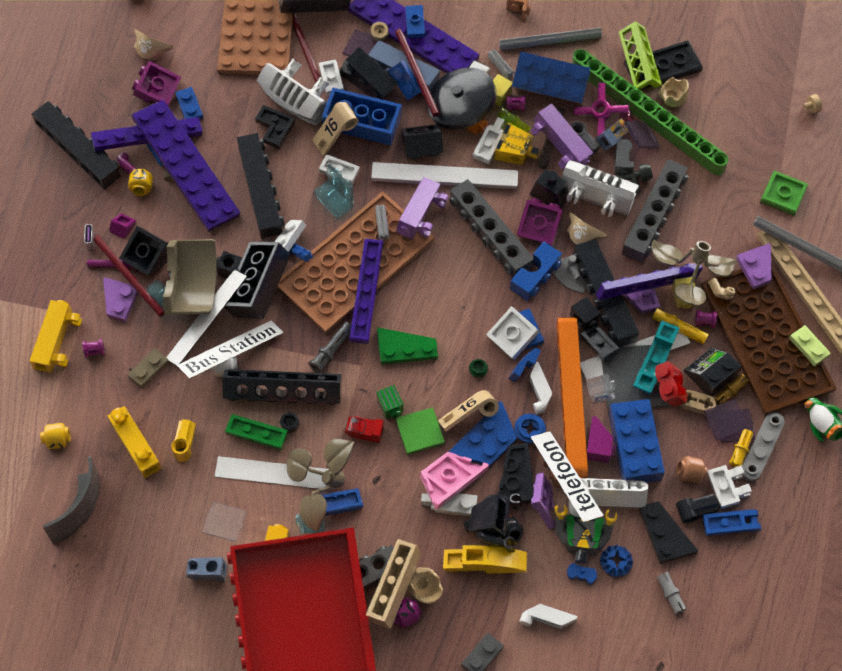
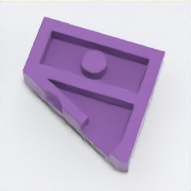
(119, 299)

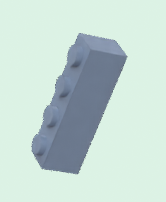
(388, 57)

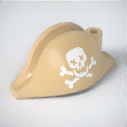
(150, 48)
(583, 232)

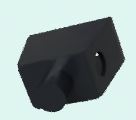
(550, 188)

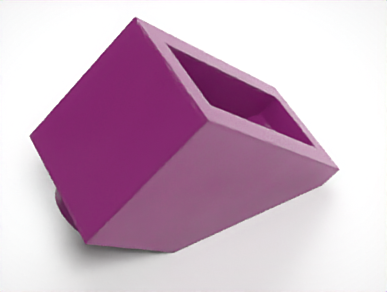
(599, 442)

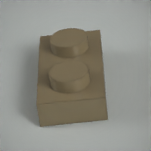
(148, 368)

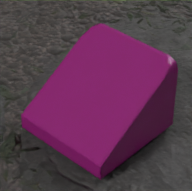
(121, 225)

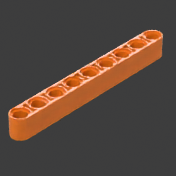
(572, 395)

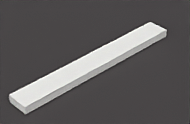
(444, 175)

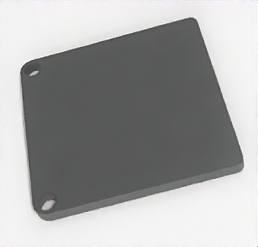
(624, 370)

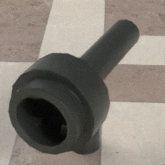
(644, 173)

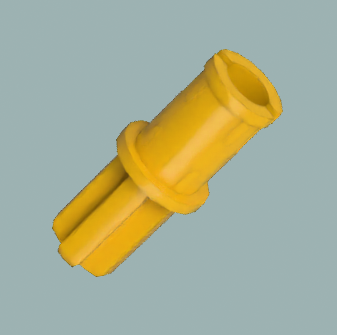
(741, 448)

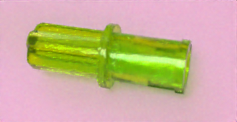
(512, 119)

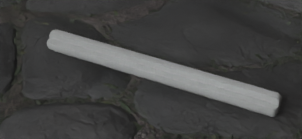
(551, 38)
(798, 243)

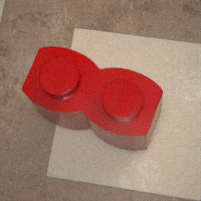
(671, 384)

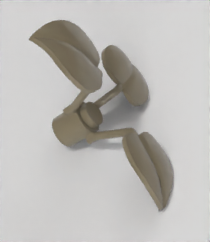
(716, 265)
(337, 454)

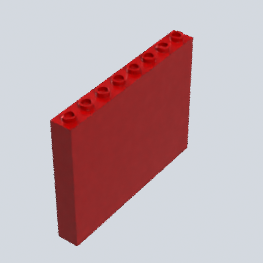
(301, 604)

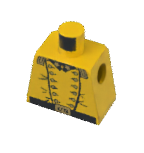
(515, 146)

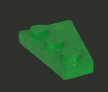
(405, 347)

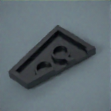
(517, 473)
(665, 535)

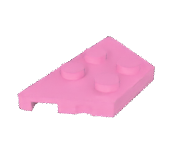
(449, 477)

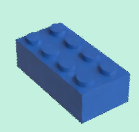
(551, 77)
(376, 117)
(636, 441)

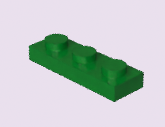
(256, 432)

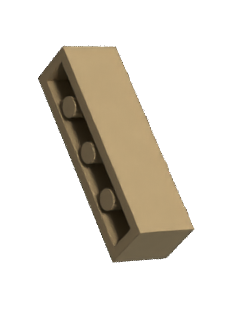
(393, 584)

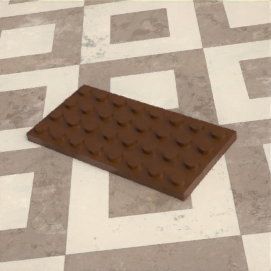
(759, 332)

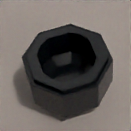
(289, 422)

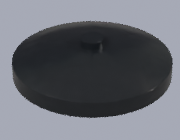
(463, 98)

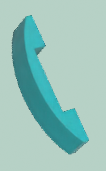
(656, 355)

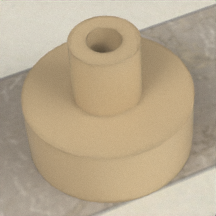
(379, 31)
(813, 104)

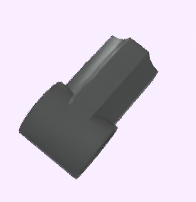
(580, 127)

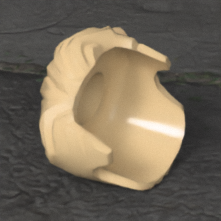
(674, 92)
(425, 586)

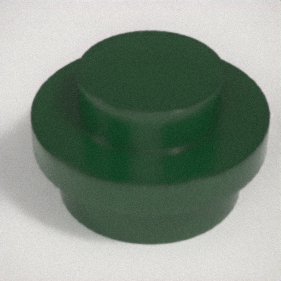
(478, 368)

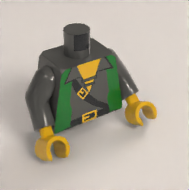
(581, 536)

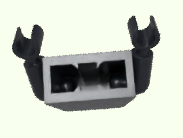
(490, 520)

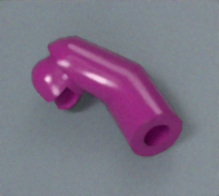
(124, 164)

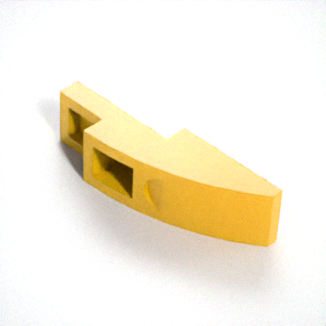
(485, 558)

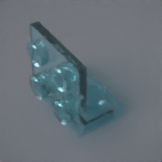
(336, 192)

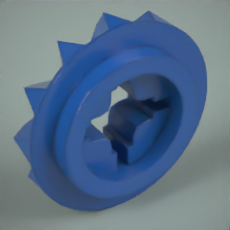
(523, 422)
(610, 566)

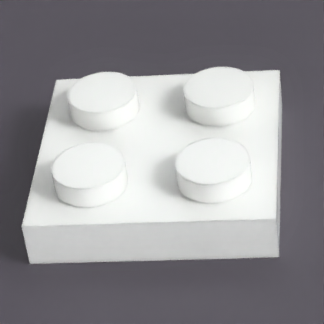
(512, 333)

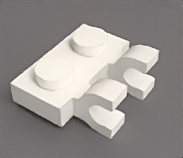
(723, 486)

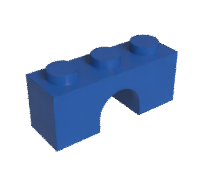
(527, 283)

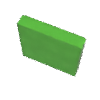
(784, 193)
(420, 431)

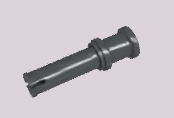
(326, 354)

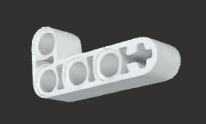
(614, 493)

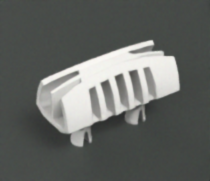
(291, 94)
(599, 188)

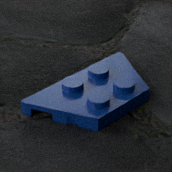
(487, 439)

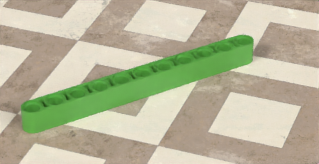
(629, 94)

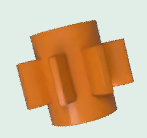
(478, 127)

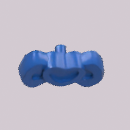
(582, 573)

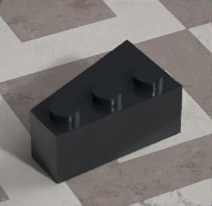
(367, 75)

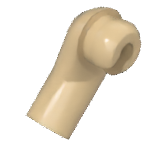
(724, 293)

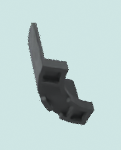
(80, 509)

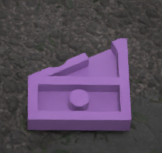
(756, 265)
(644, 301)
(543, 499)

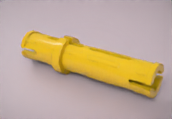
(684, 328)

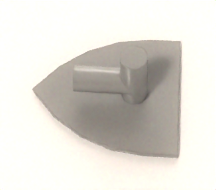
(569, 275)

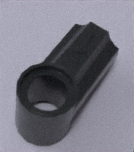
(692, 509)

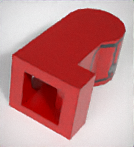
(364, 428)

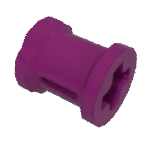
(515, 103)
(705, 319)
(93, 348)

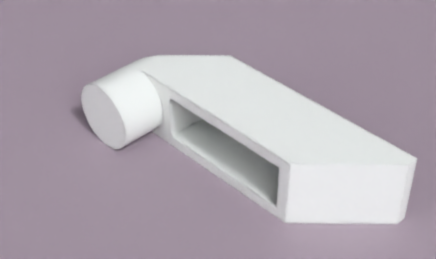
(540, 388)
(547, 616)

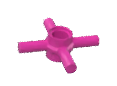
(601, 103)

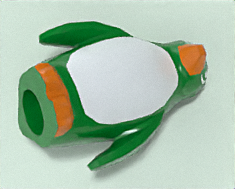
(824, 419)

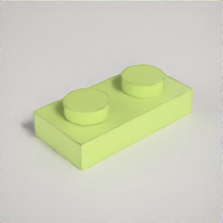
(809, 345)

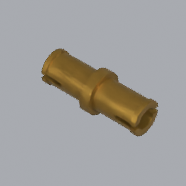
(731, 390)

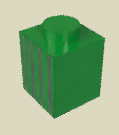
(390, 402)

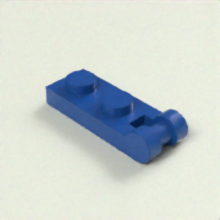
(731, 522)

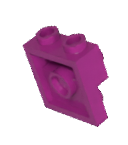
(155, 83)
(540, 221)

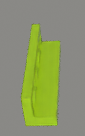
(645, 56)

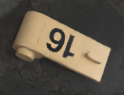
(339, 120)
(480, 401)

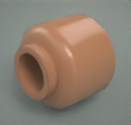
(691, 469)

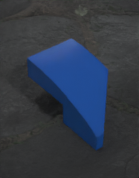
(528, 361)

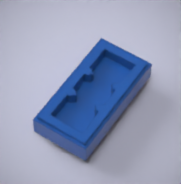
(415, 21)
(343, 501)

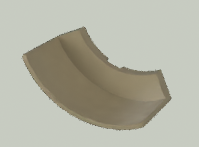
(192, 277)

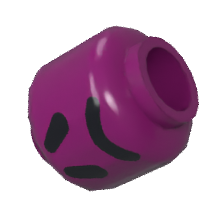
(407, 613)

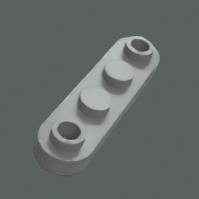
(762, 446)

